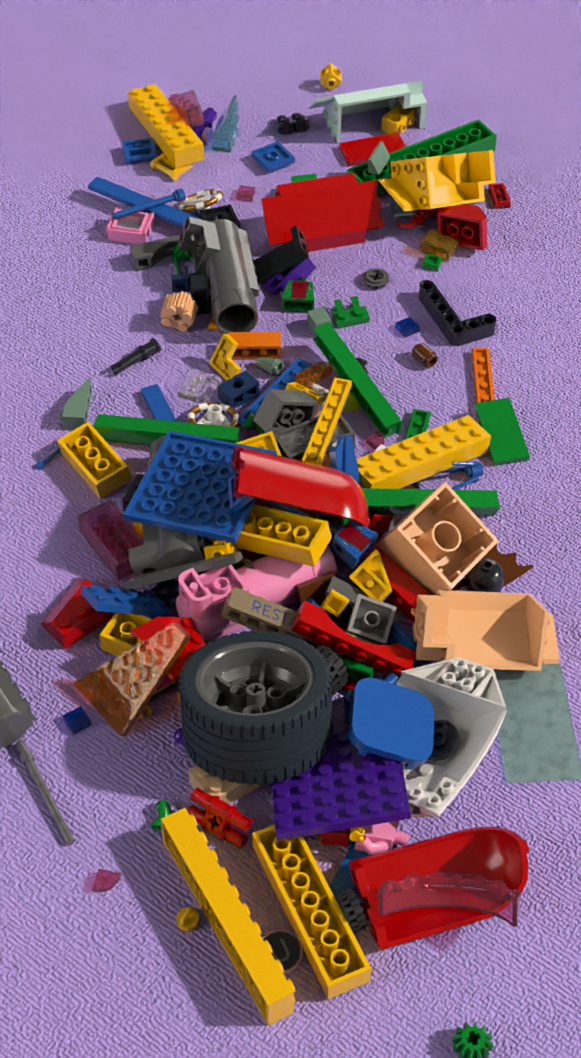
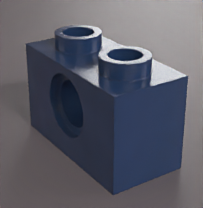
(238, 389)

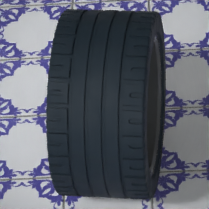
(256, 707)

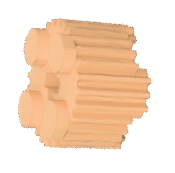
(178, 311)

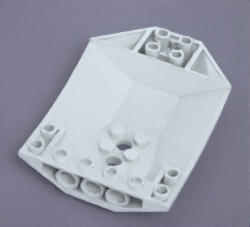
(474, 704)

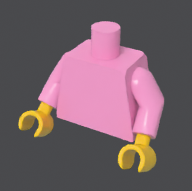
(378, 837)

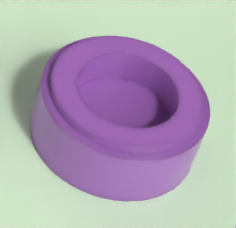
(207, 135)

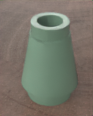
(270, 365)

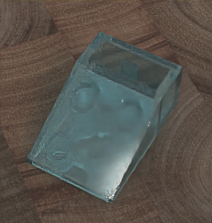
(226, 129)

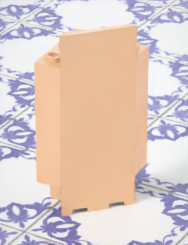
(485, 628)

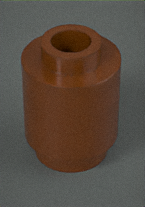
(424, 355)

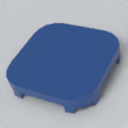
(391, 722)

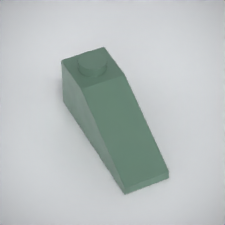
(77, 407)

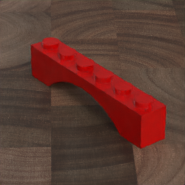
(317, 625)

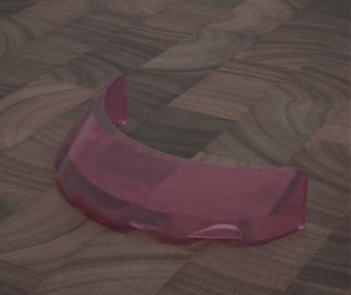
(450, 890)

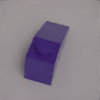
(279, 282)

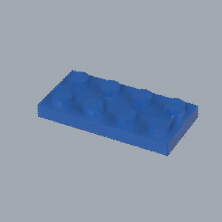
(124, 601)

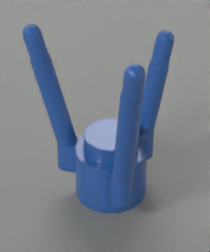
(471, 469)

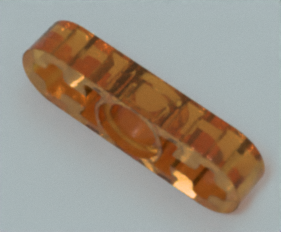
(313, 374)

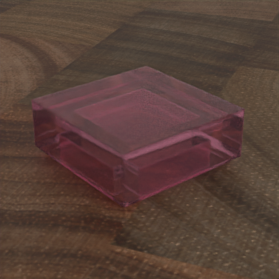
(246, 193)

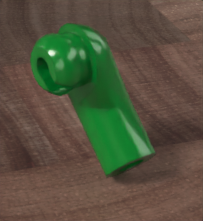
(164, 810)

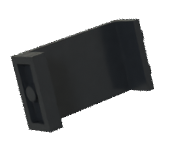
(281, 257)

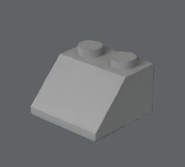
(371, 619)

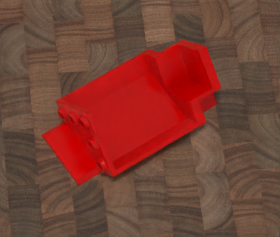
(326, 210)

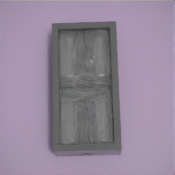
(294, 439)

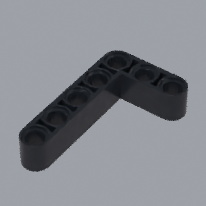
(455, 330)

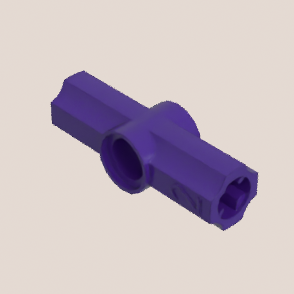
(209, 117)

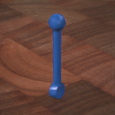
(40, 465)

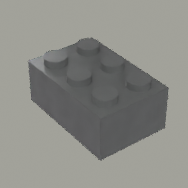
(284, 409)

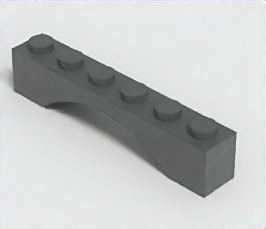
(149, 253)

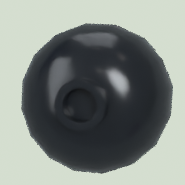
(485, 576)

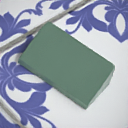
(378, 159)

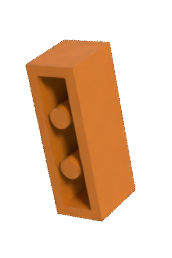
(257, 344)

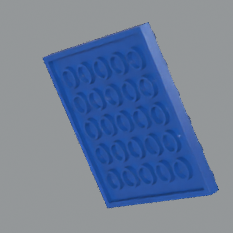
(190, 488)

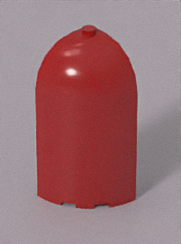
(298, 484)
(475, 850)

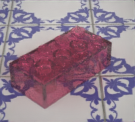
(110, 537)

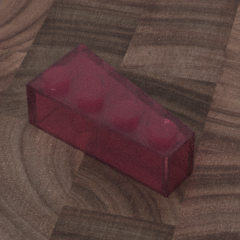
(188, 107)

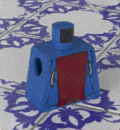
(352, 541)

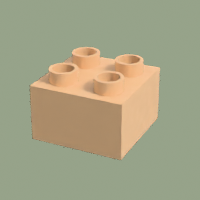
(438, 541)

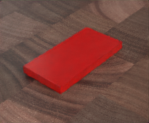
(360, 150)

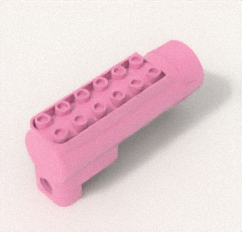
(273, 579)

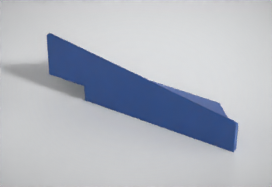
(344, 458)

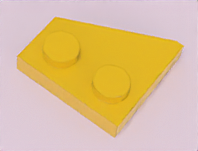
(372, 577)

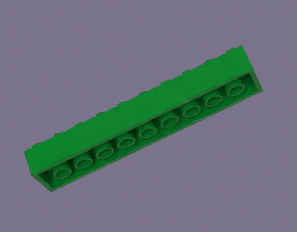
(463, 139)

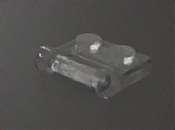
(194, 384)

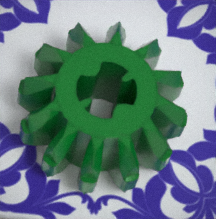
(474, 1034)

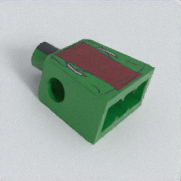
(298, 296)

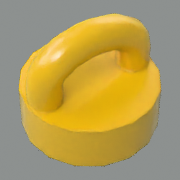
(187, 918)

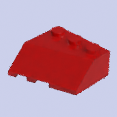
(73, 616)
(157, 624)

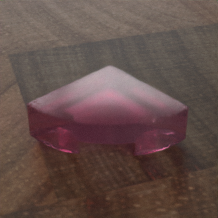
(375, 440)
(105, 880)

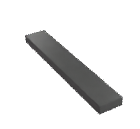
(174, 572)

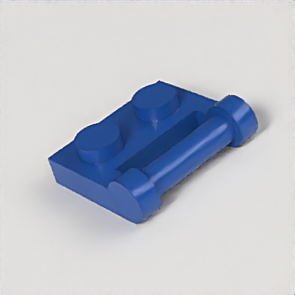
(141, 146)

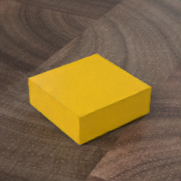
(335, 603)

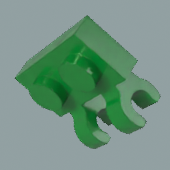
(349, 317)

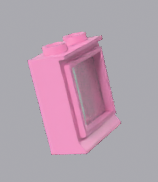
(130, 228)

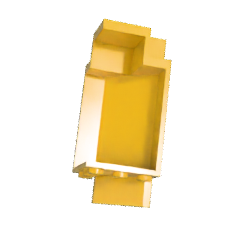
(440, 180)

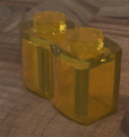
(439, 245)

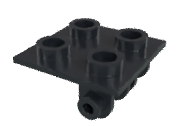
(286, 122)

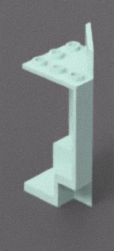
(407, 94)

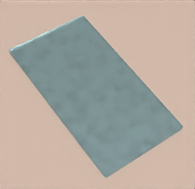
(538, 727)

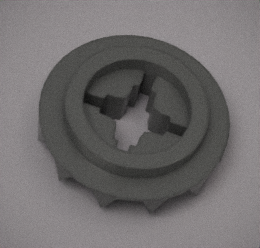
(370, 275)

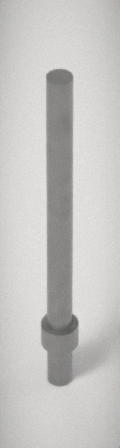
(29, 760)

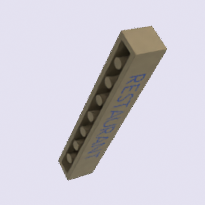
(266, 616)

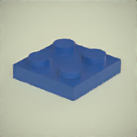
(273, 156)

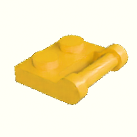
(174, 174)

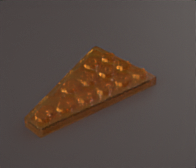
(129, 681)

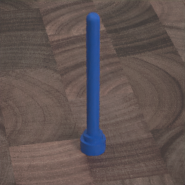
(177, 196)

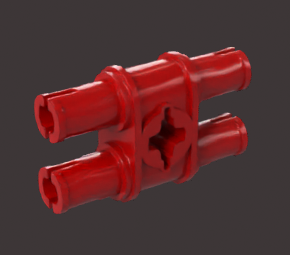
(219, 817)

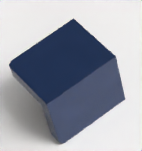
(180, 282)

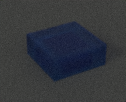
(407, 327)
(77, 720)

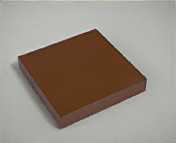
(314, 588)

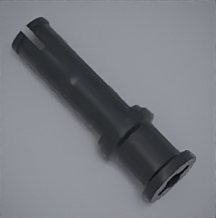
(142, 353)

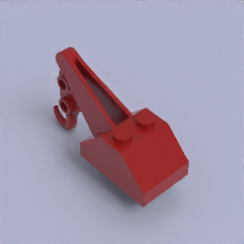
(462, 222)

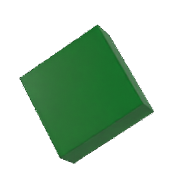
(432, 262)

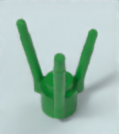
(180, 255)

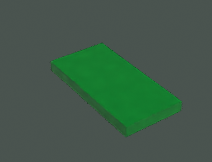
(501, 423)

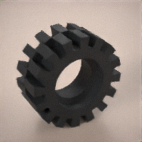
(351, 910)

